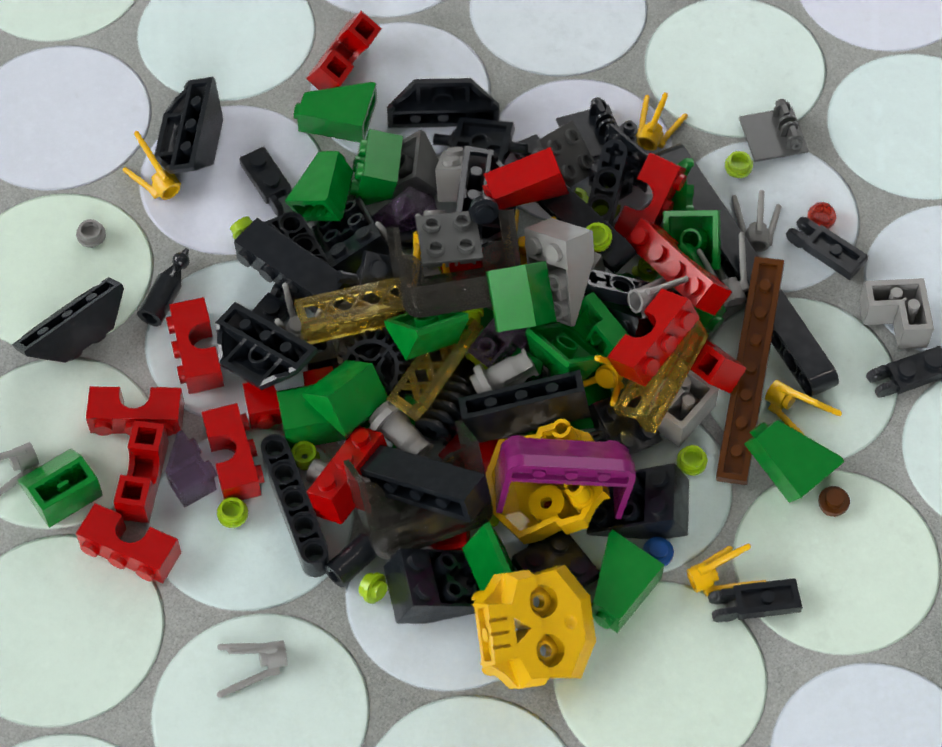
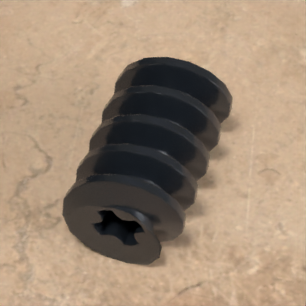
(444, 410)

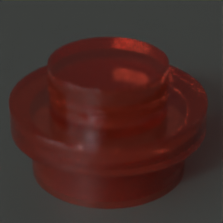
(822, 214)

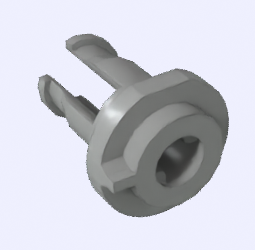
(503, 374)
(399, 430)

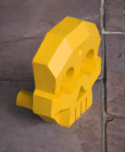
(571, 504)
(559, 623)

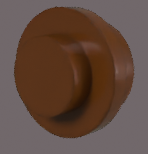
(834, 501)

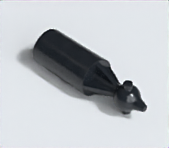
(163, 291)
(350, 560)

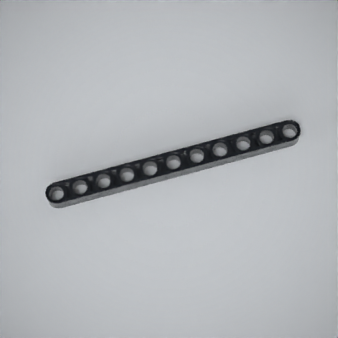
(790, 334)

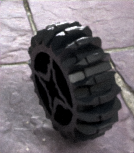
(383, 361)

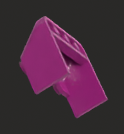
(565, 463)

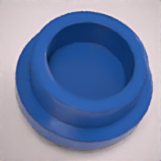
(659, 549)

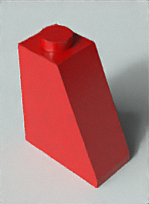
(526, 180)

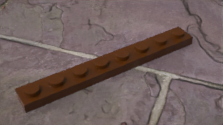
(754, 355)

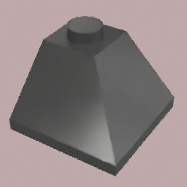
(417, 165)

